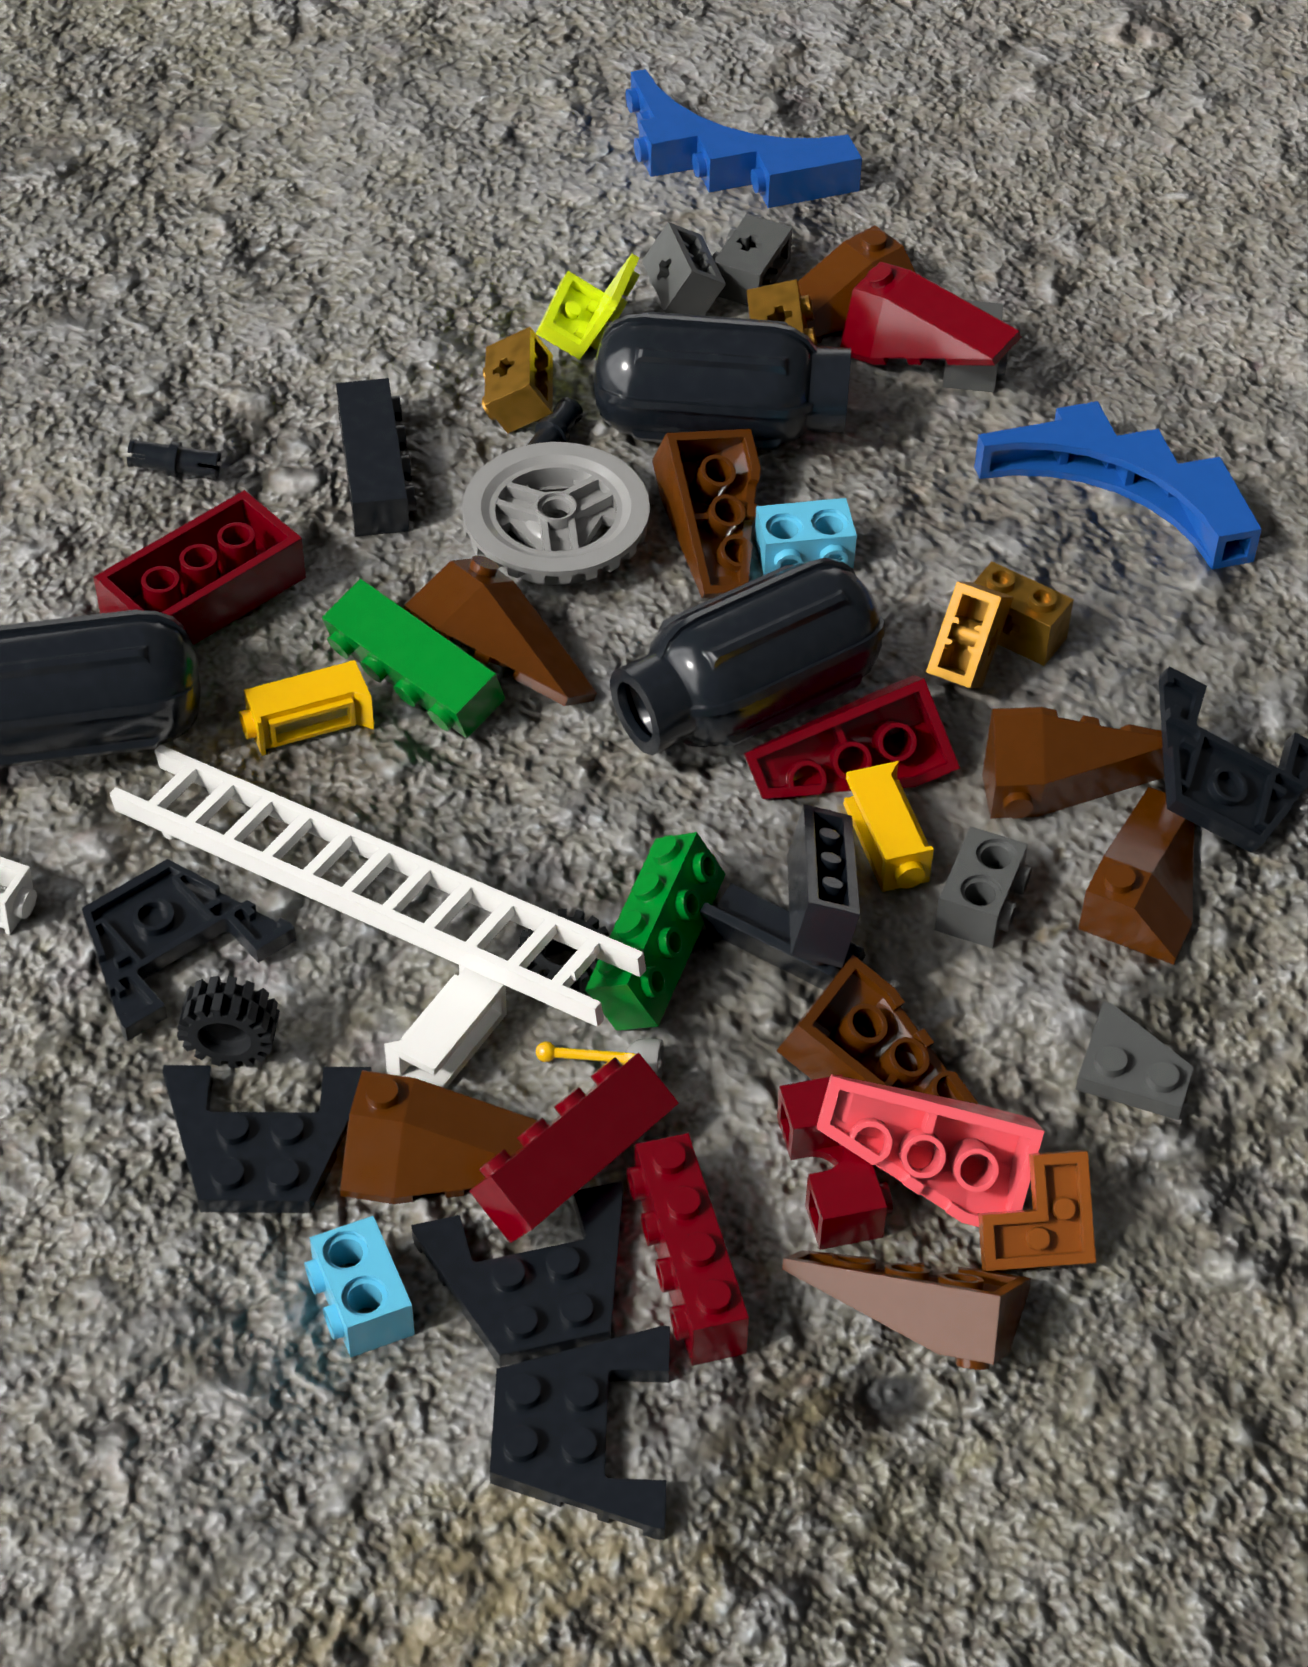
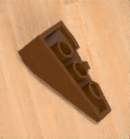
(710, 500)
(493, 616)
(1145, 883)
(868, 1037)
(420, 1139)

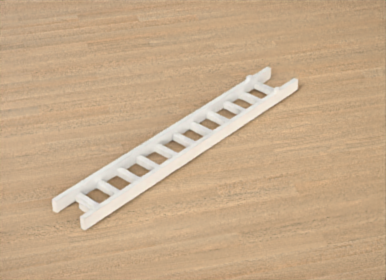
(380, 855)

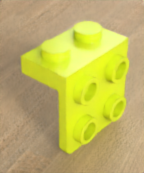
(580, 310)

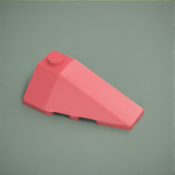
(937, 1146)

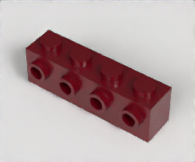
(572, 1148)
(689, 1249)

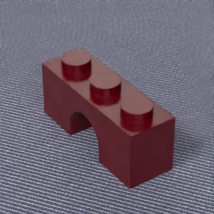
(842, 1202)

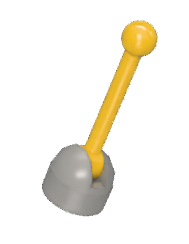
(650, 1049)

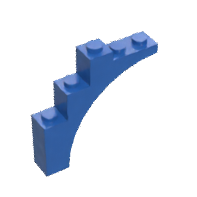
(728, 158)
(1084, 448)

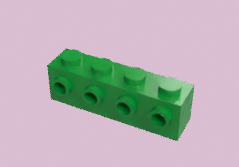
(413, 659)
(661, 922)

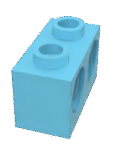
(804, 533)
(367, 1284)

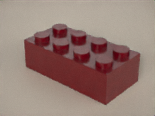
(208, 568)

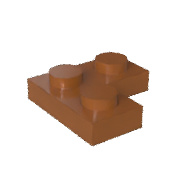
(1057, 1227)

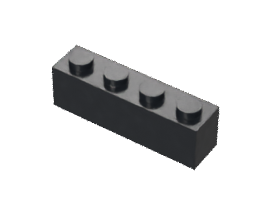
(373, 457)
(822, 887)

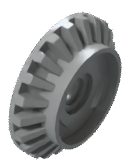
(547, 476)

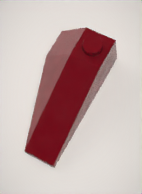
(915, 319)
(871, 731)

